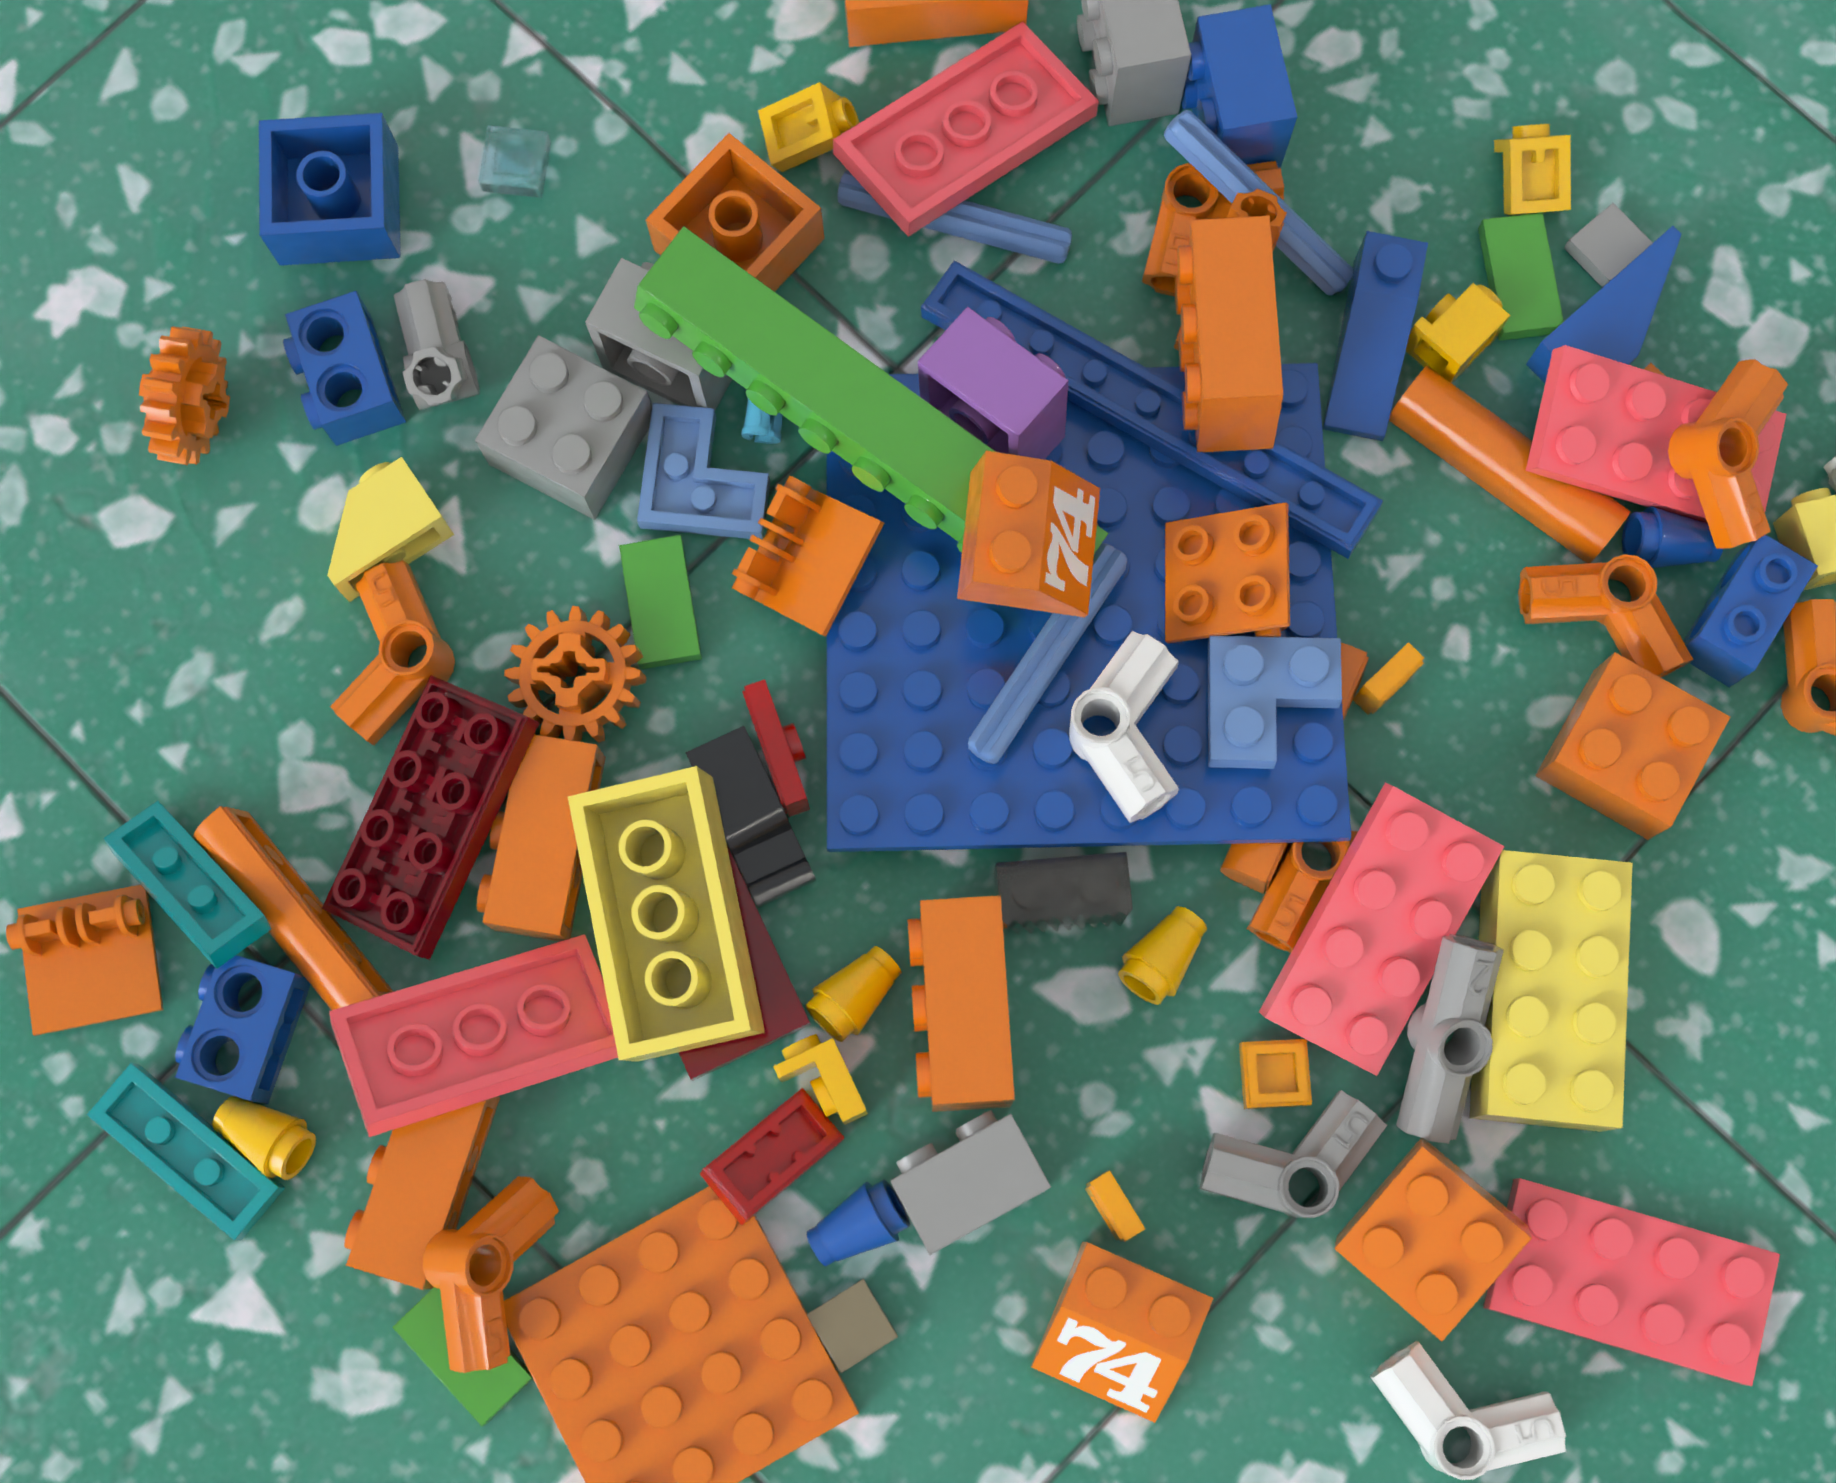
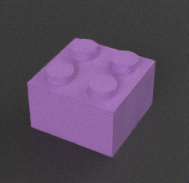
(995, 387)

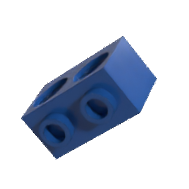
(350, 366)
(1747, 609)
(259, 1033)

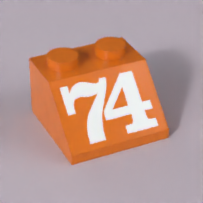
(1028, 535)
(1121, 1332)

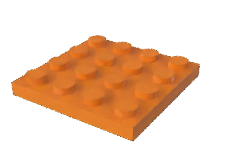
(678, 1352)

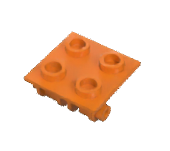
(806, 555)
(1228, 574)
(88, 959)

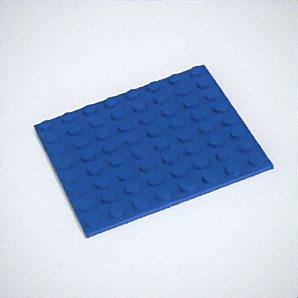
(922, 669)

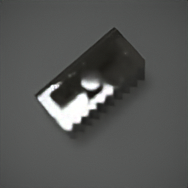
(1064, 892)

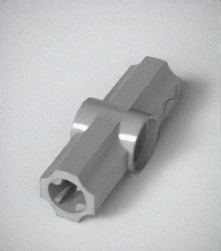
(1456, 1003)

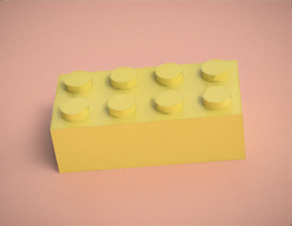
(665, 914)
(1557, 991)

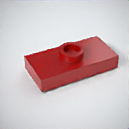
(780, 747)
(771, 1156)

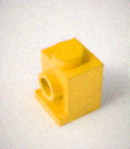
(1457, 331)

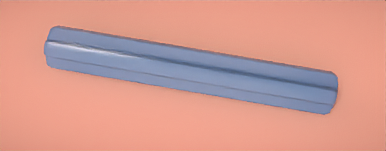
(1233, 176)
(978, 224)
(1042, 663)

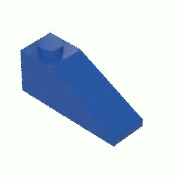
(1619, 314)
(1374, 334)

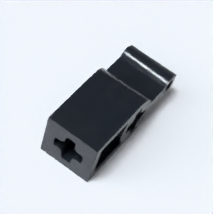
(753, 818)

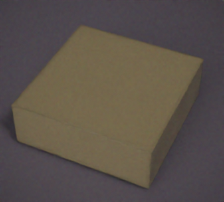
(852, 1325)

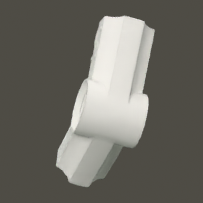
(1124, 757)
(1498, 1432)

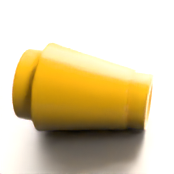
(1162, 956)
(853, 993)
(266, 1137)

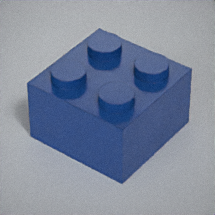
(1241, 83)
(329, 189)

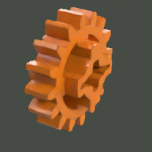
(184, 395)
(575, 650)

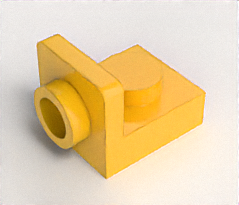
(805, 125)
(1535, 170)
(835, 1085)

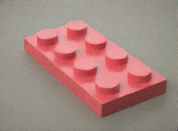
(965, 128)
(1612, 431)
(1380, 929)
(475, 1034)
(1637, 1283)

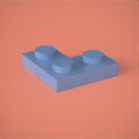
(684, 491)
(1252, 679)

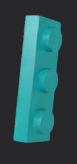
(187, 884)
(185, 1151)

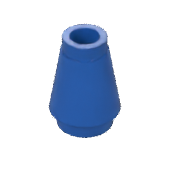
(1668, 539)
(859, 1224)

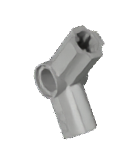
(437, 359)
(1263, 1174)

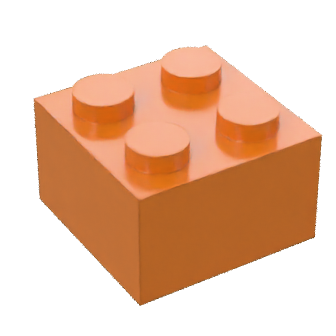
(742, 212)
(1633, 746)
(1432, 1239)

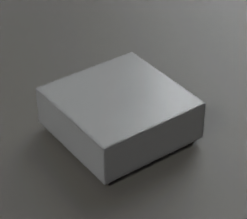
(1607, 244)

